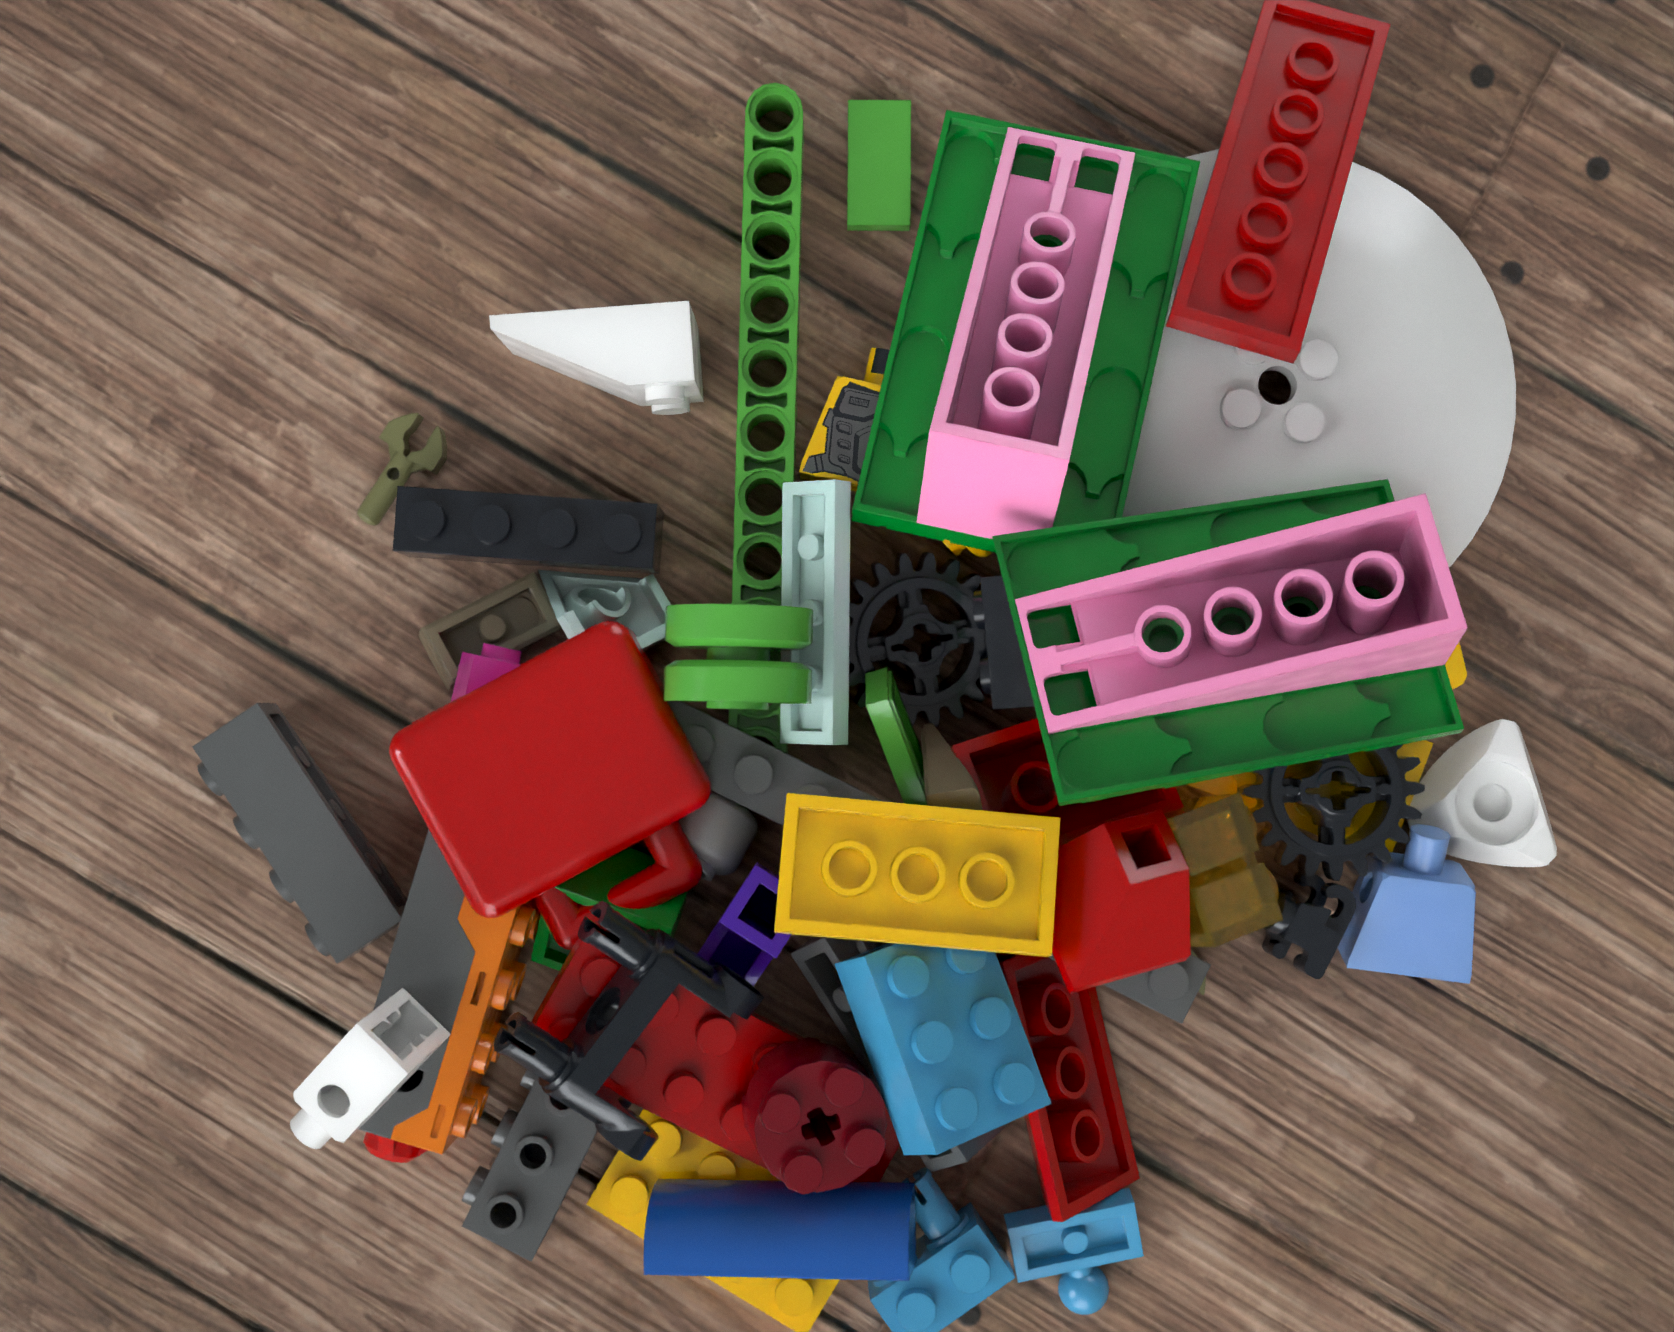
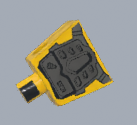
(845, 426)

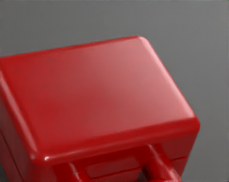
(556, 777)

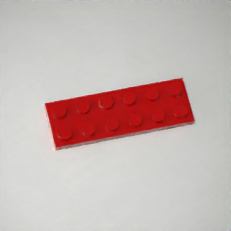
(1279, 178)
(686, 1061)

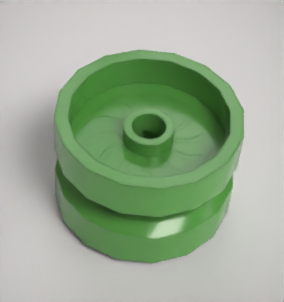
(738, 655)

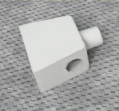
(365, 1070)

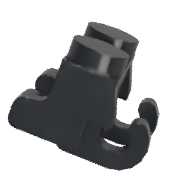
(1310, 924)

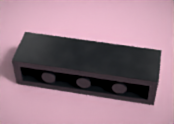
(528, 530)

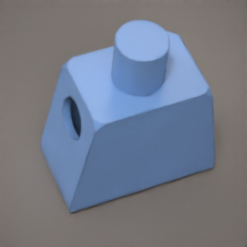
(1414, 913)

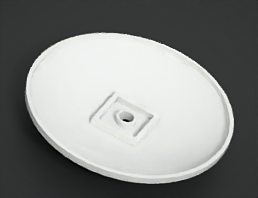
(1393, 379)

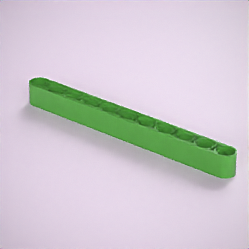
(759, 341)

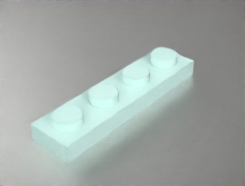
(818, 579)

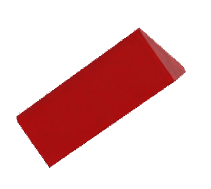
(1083, 1135)

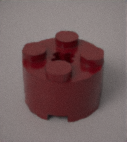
(834, 1144)

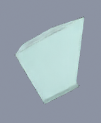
(589, 599)

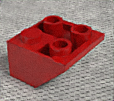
(1121, 902)

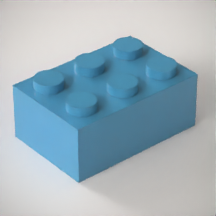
(942, 1042)

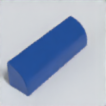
(779, 1233)

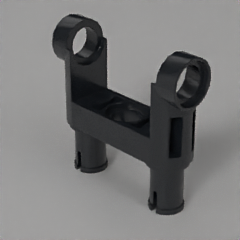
(583, 1061)

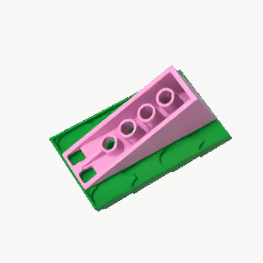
(1024, 334)
(1176, 625)

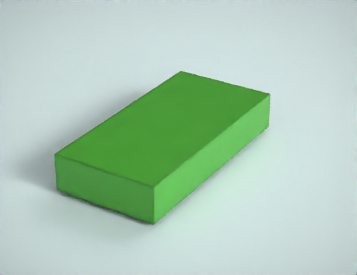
(879, 165)
(896, 735)

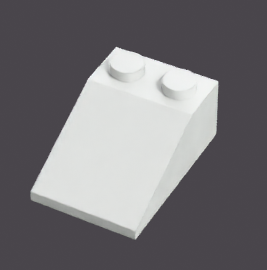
(626, 350)

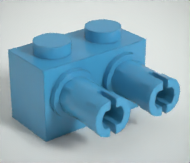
(954, 1265)

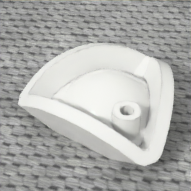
(1488, 800)

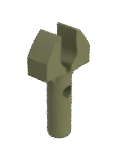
(401, 465)

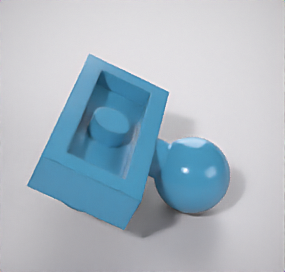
(1075, 1248)

